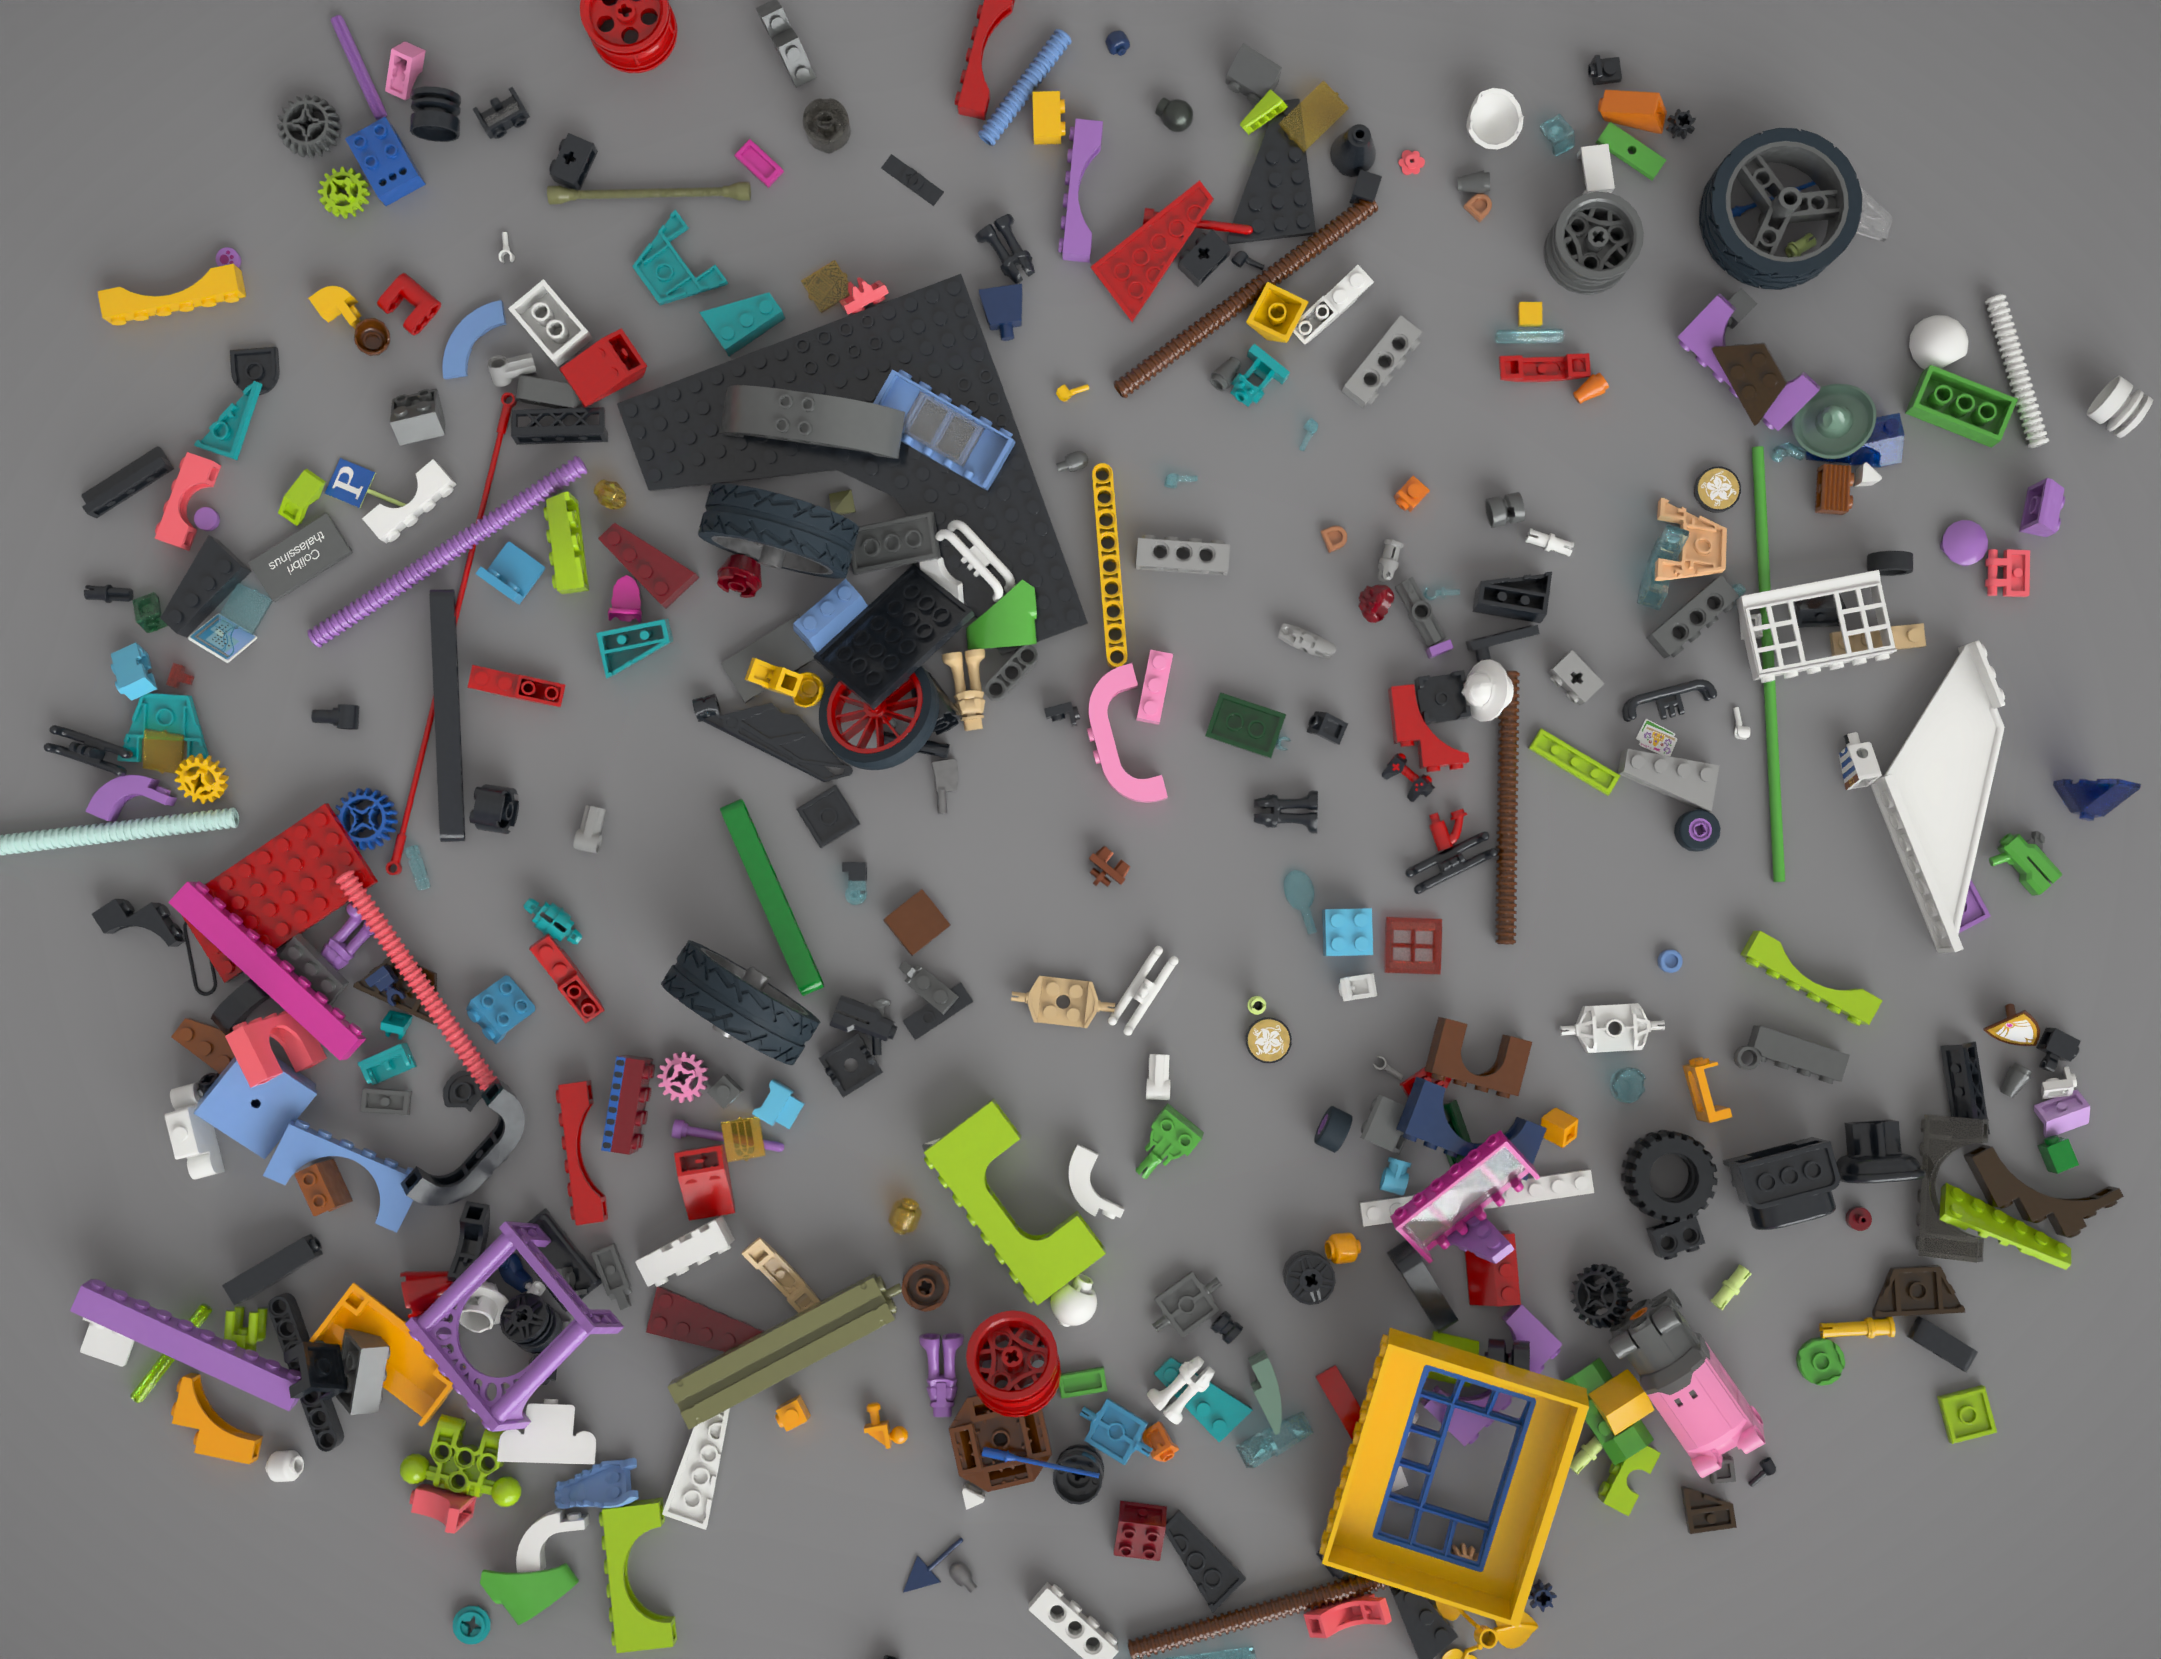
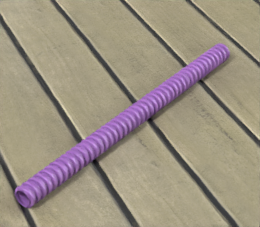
(447, 551)

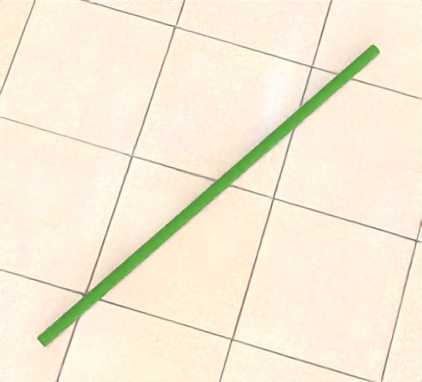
(1768, 662)

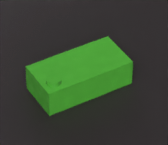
(1961, 406)

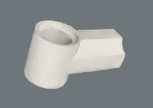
(1158, 1082)

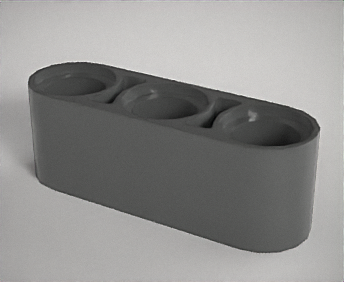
(546, 393)
(1014, 662)

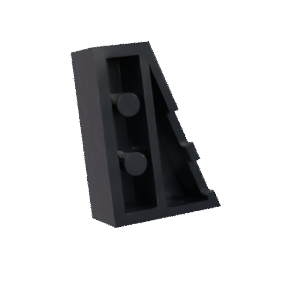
(1515, 598)
(1424, 1624)

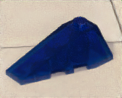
(1880, 450)
(2094, 798)

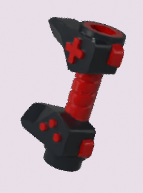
(1421, 784)

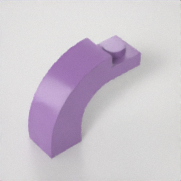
(117, 792)

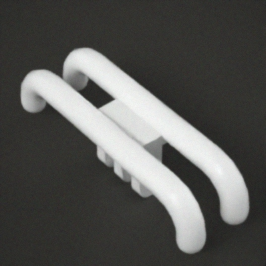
(978, 556)
(1142, 990)

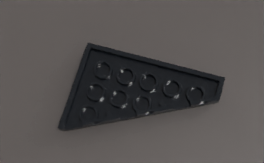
(1278, 189)

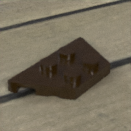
(1752, 376)
(410, 1003)
(1916, 1292)

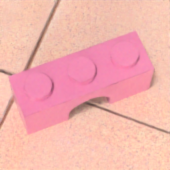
(1154, 687)

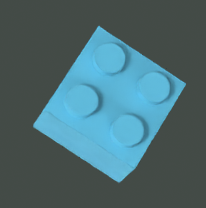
(1347, 932)

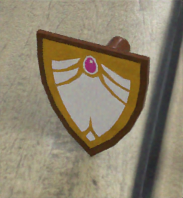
(2015, 1029)

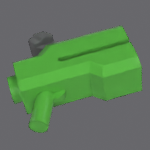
(2029, 861)

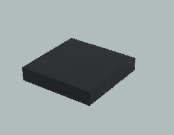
(828, 816)

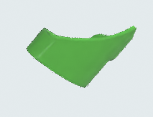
(1007, 621)

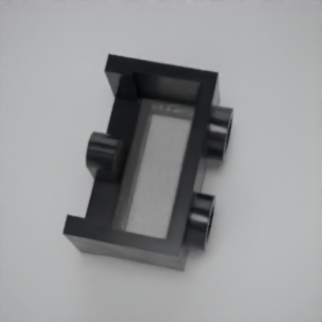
(502, 115)

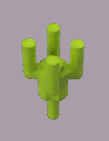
(245, 1336)

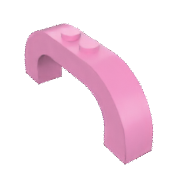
(1134, 789)

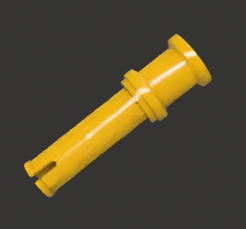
(1868, 1327)

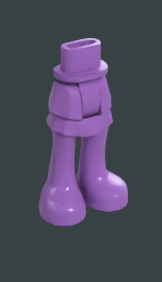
(336, 950)
(941, 1387)

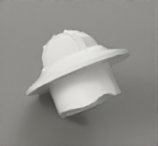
(1487, 690)
(483, 1308)

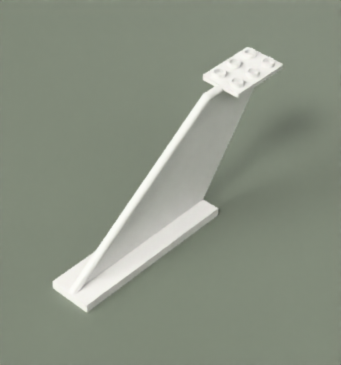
(1941, 790)

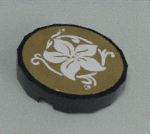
(1717, 489)
(1268, 1040)

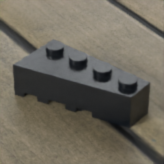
(204, 587)

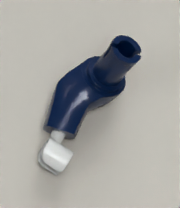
(518, 1278)

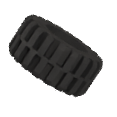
(1699, 1181)

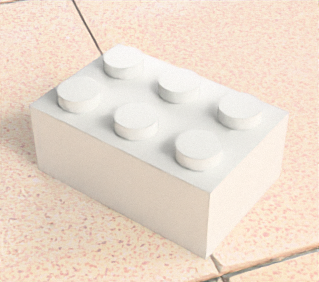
(550, 323)

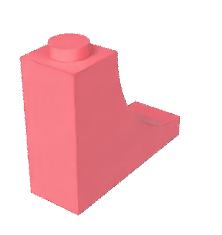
(443, 1505)

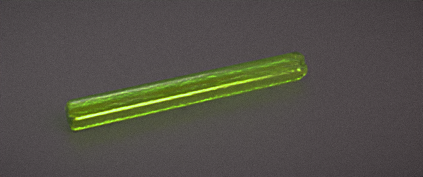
(165, 1361)

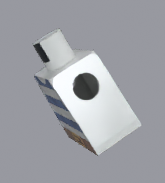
(1858, 763)

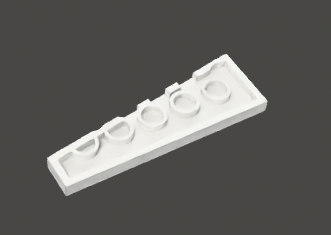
(697, 1474)

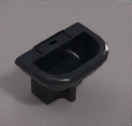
(1876, 1154)

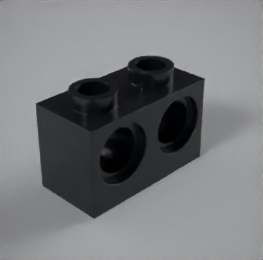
(1675, 1232)

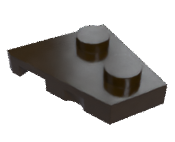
(1706, 1512)

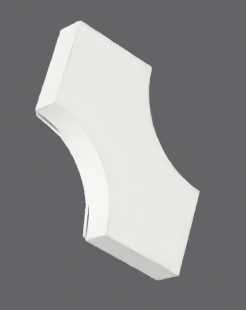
(938, 572)

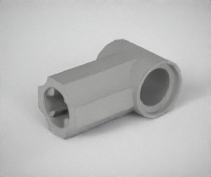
(505, 369)
(589, 835)

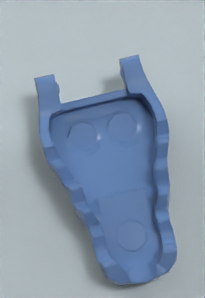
(601, 1486)

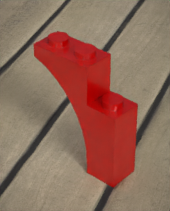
(1410, 728)

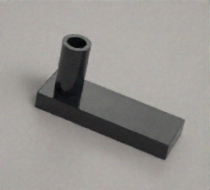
(1481, 644)

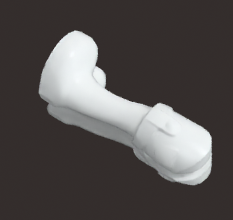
(1194, 1382)

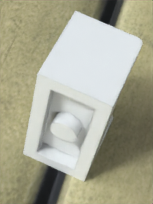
(1597, 168)

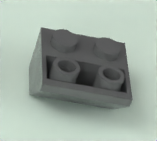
(417, 416)
(1382, 1124)

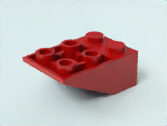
(604, 368)
(705, 1181)

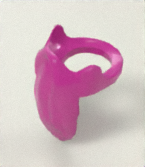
(625, 600)

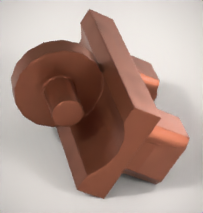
(1100, 859)

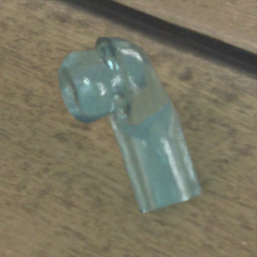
(1785, 450)

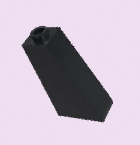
(273, 1269)

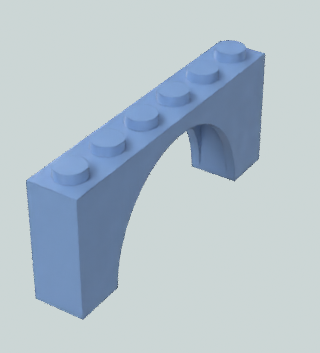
(305, 1144)

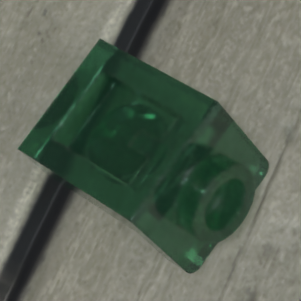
(148, 612)

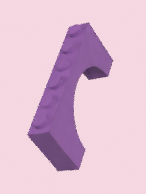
(1709, 331)
(1543, 1345)

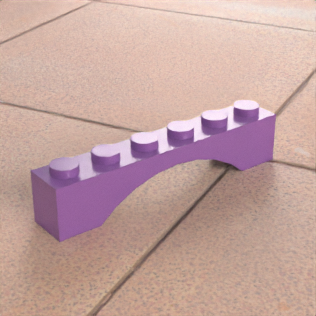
(1086, 146)

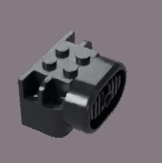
(1786, 1183)

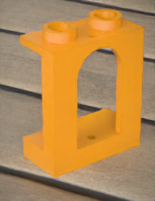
(1700, 1091)

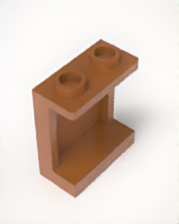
(323, 1187)

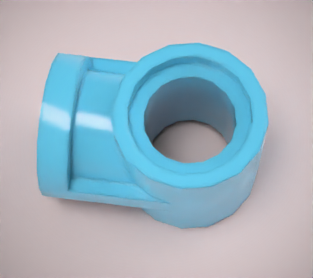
(1395, 1177)

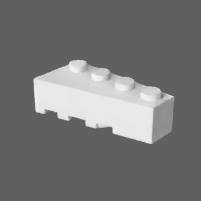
(685, 1251)

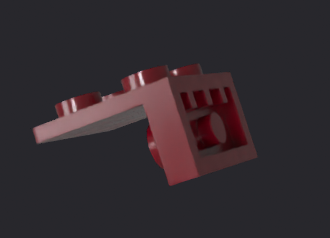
(1140, 1530)

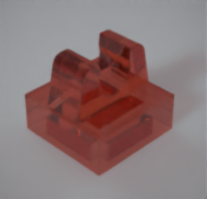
(177, 675)

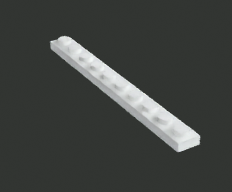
(1545, 1188)

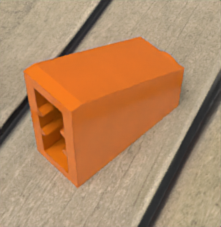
(1634, 109)

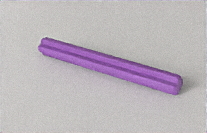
(358, 67)

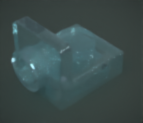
(1559, 134)

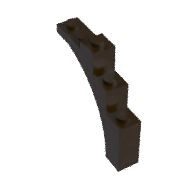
(2003, 1189)

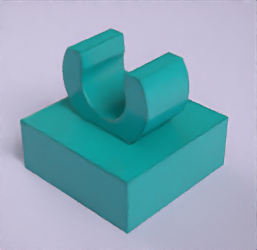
(396, 1023)

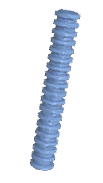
(1024, 87)

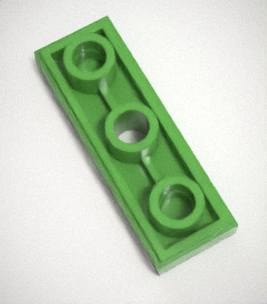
(1642, 159)

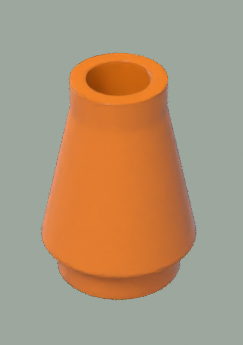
(1591, 388)

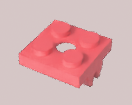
(863, 295)

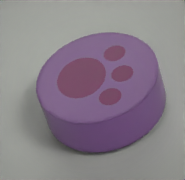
(228, 256)

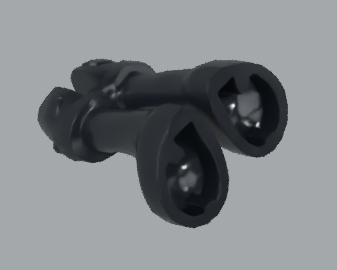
(1008, 261)
(1277, 817)

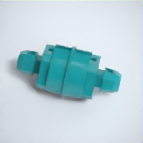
(558, 915)

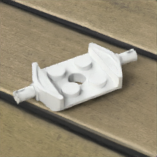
(1594, 1033)

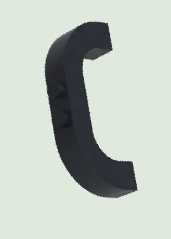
(482, 1162)

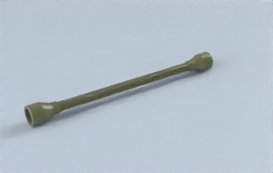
(558, 194)

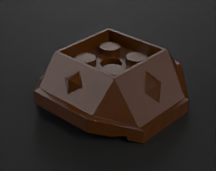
(975, 1429)

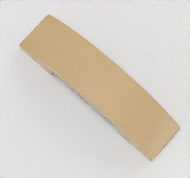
(781, 1274)

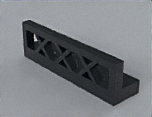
(558, 434)
(1961, 1090)

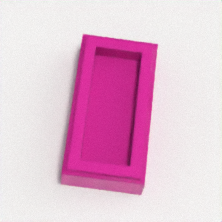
(758, 163)

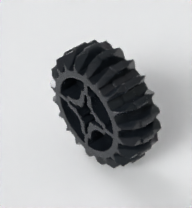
(1609, 1295)

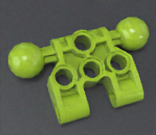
(449, 1432)

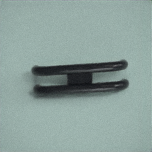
(1668, 698)
(90, 752)
(1451, 862)

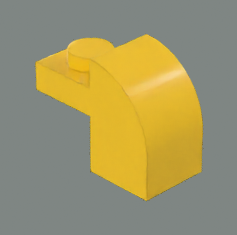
(333, 301)
(773, 677)

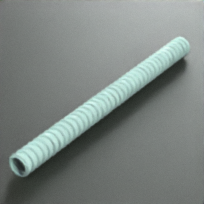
(118, 831)

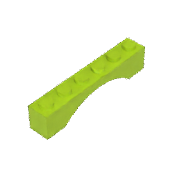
(1769, 954)

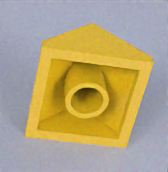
(1276, 313)
(1621, 1401)

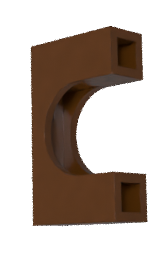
(1446, 1060)

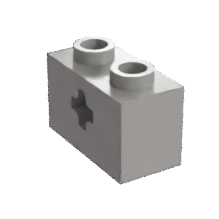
(1586, 683)

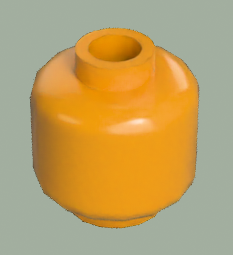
(1342, 1248)

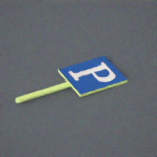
(352, 483)

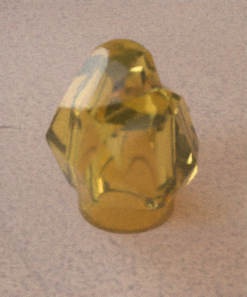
(610, 494)

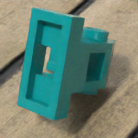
(1265, 368)

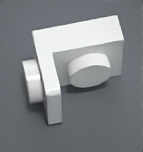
(2059, 1088)

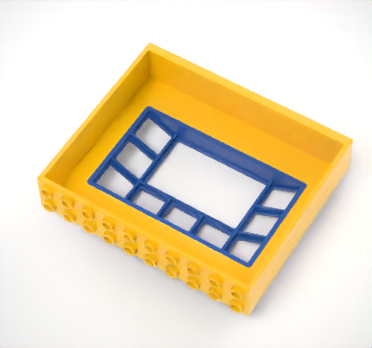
(1524, 1500)

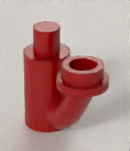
(1440, 832)

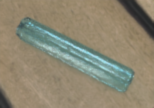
(1530, 336)

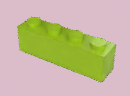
(566, 544)

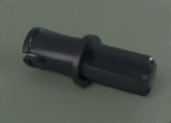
(108, 593)

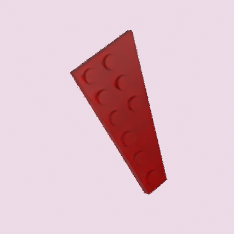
(1143, 258)

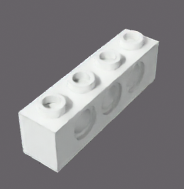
(1058, 1623)

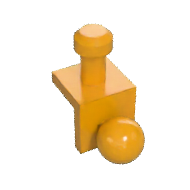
(881, 1429)

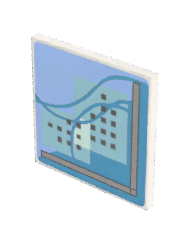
(222, 639)

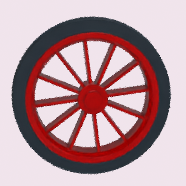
(886, 755)

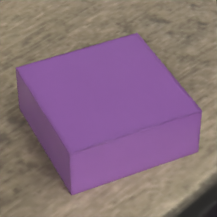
(1439, 649)

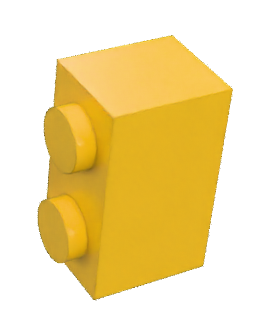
(1047, 117)

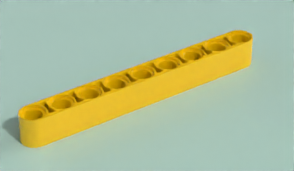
(1112, 555)

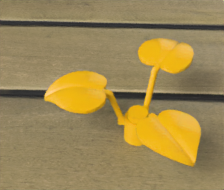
(1506, 1634)

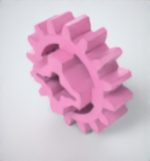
(686, 1088)

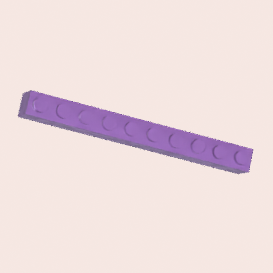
(186, 1343)

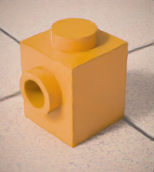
(792, 1413)

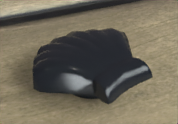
(461, 1091)

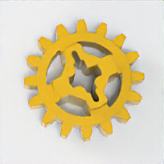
(201, 778)

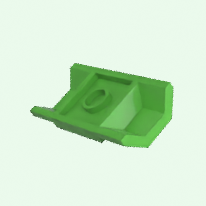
(1618, 1446)

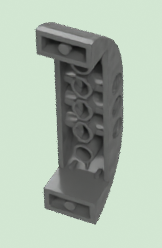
(812, 419)

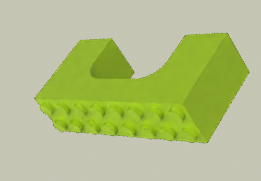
(1036, 1261)

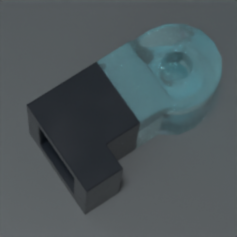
(857, 882)

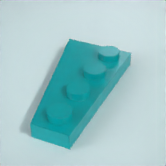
(1212, 1408)

